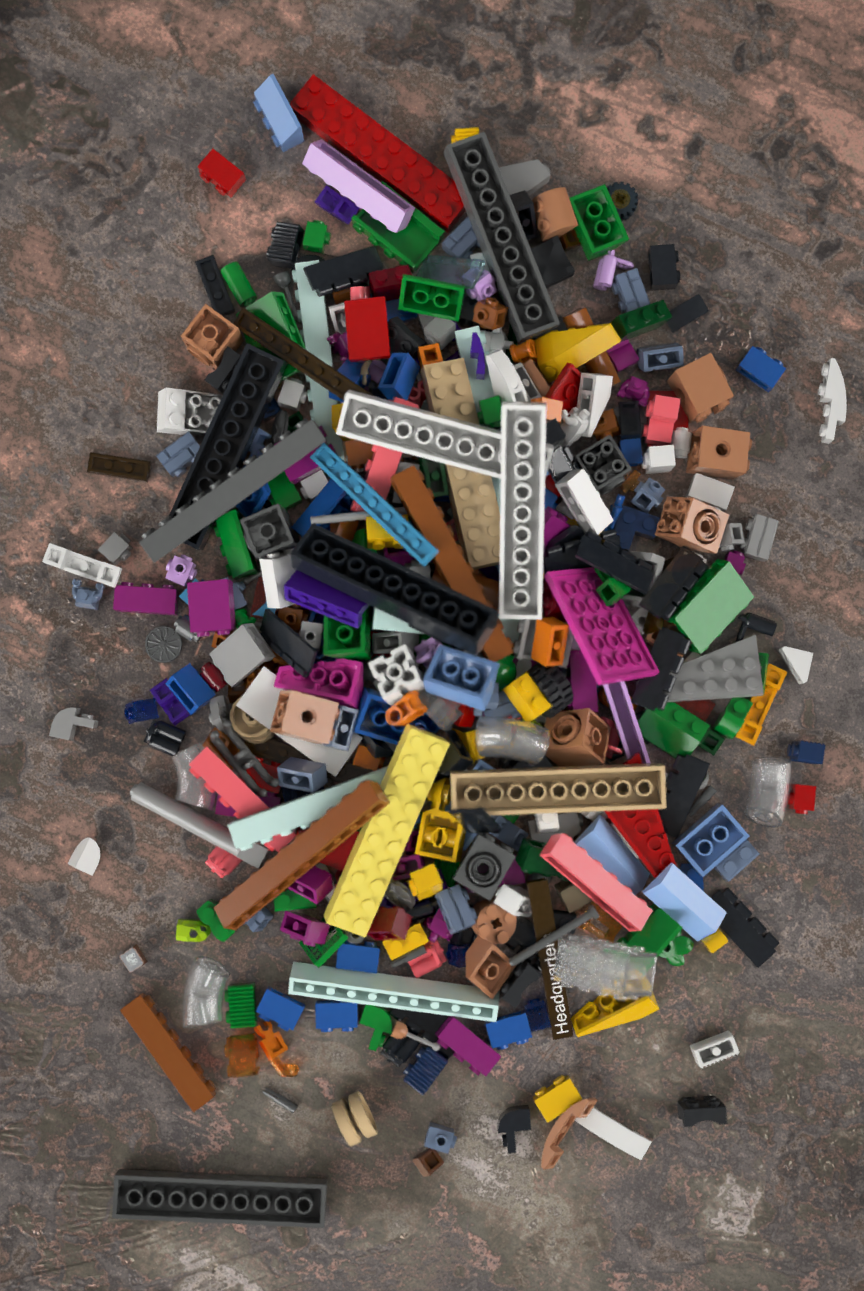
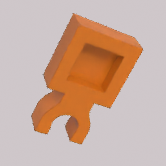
(272, 1042)

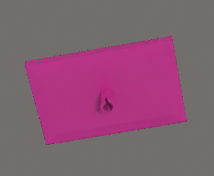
(602, 632)

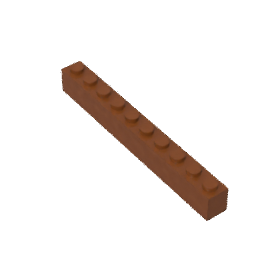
(449, 560)
(301, 854)

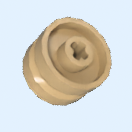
(248, 729)
(354, 1118)

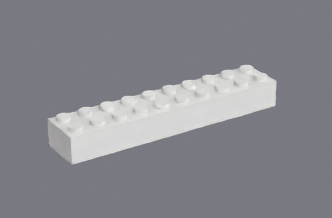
(424, 434)
(522, 509)

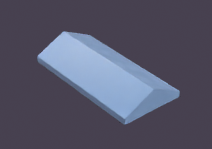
(609, 849)
(685, 902)

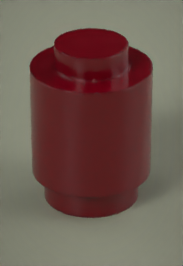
(213, 676)

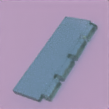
(452, 270)

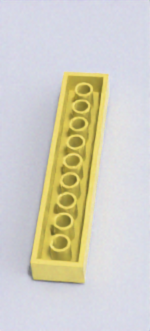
(386, 834)

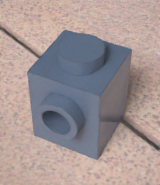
(440, 1138)

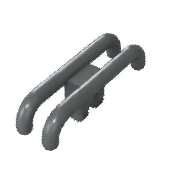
(242, 760)

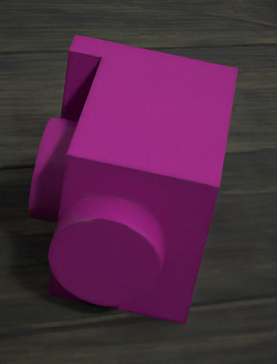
(736, 559)

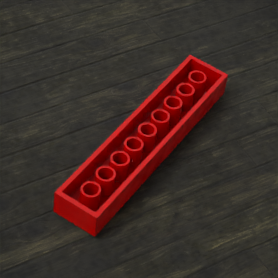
(378, 152)

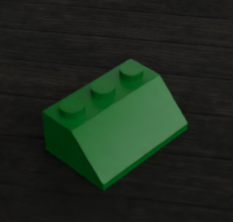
(598, 222)
(431, 297)
(240, 559)
(347, 641)
(672, 729)
(656, 932)

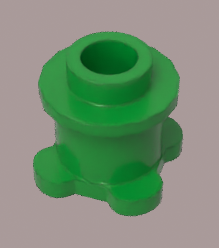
(242, 618)

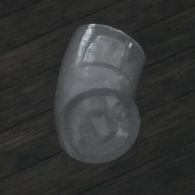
(511, 739)
(189, 788)
(768, 791)
(204, 993)

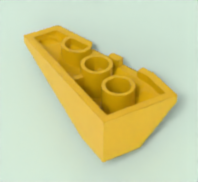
(572, 346)
(611, 1012)

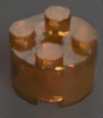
(242, 1055)

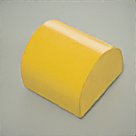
(715, 941)

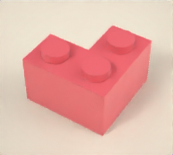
(661, 415)

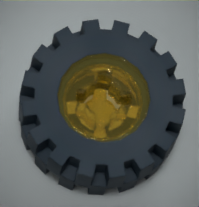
(629, 203)

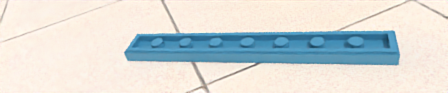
(374, 504)

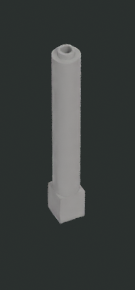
(196, 823)

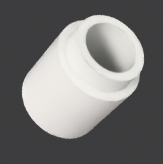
(682, 442)

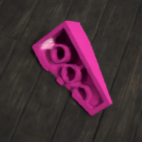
(333, 680)

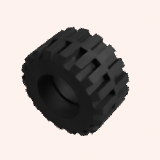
(553, 686)

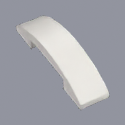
(82, 565)
(615, 1133)

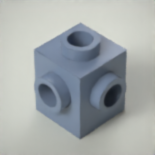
(648, 495)

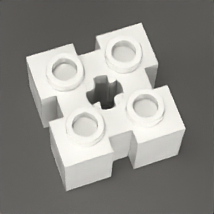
(386, 672)

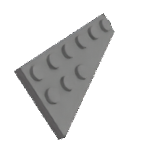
(720, 674)

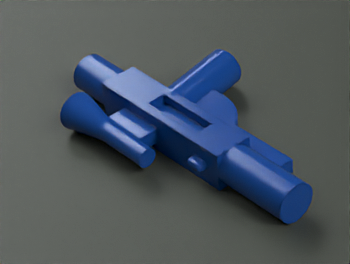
(615, 510)

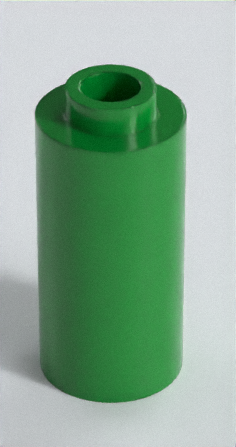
(239, 284)

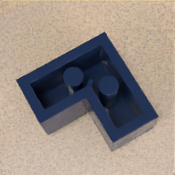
(635, 522)

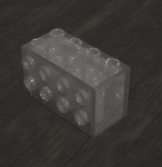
(604, 967)

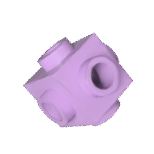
(484, 287)
(174, 566)

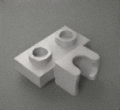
(219, 711)

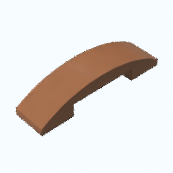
(551, 1150)

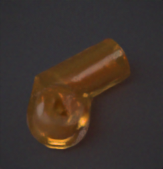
(284, 1070)

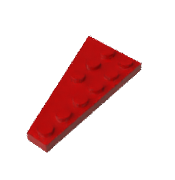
(644, 833)

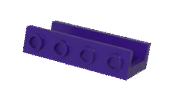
(324, 599)

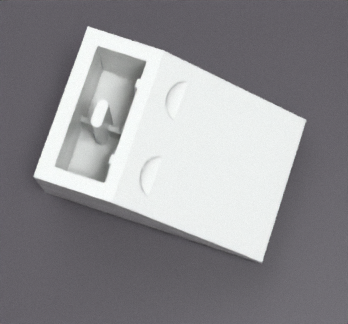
(185, 411)

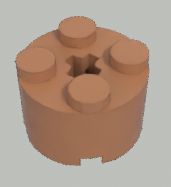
(500, 929)

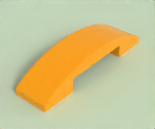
(754, 719)

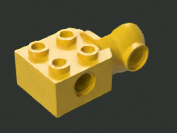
(439, 831)

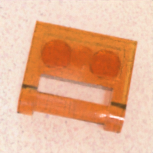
(607, 920)

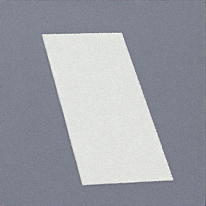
(261, 702)

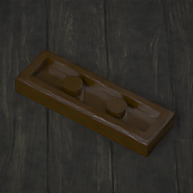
(119, 467)

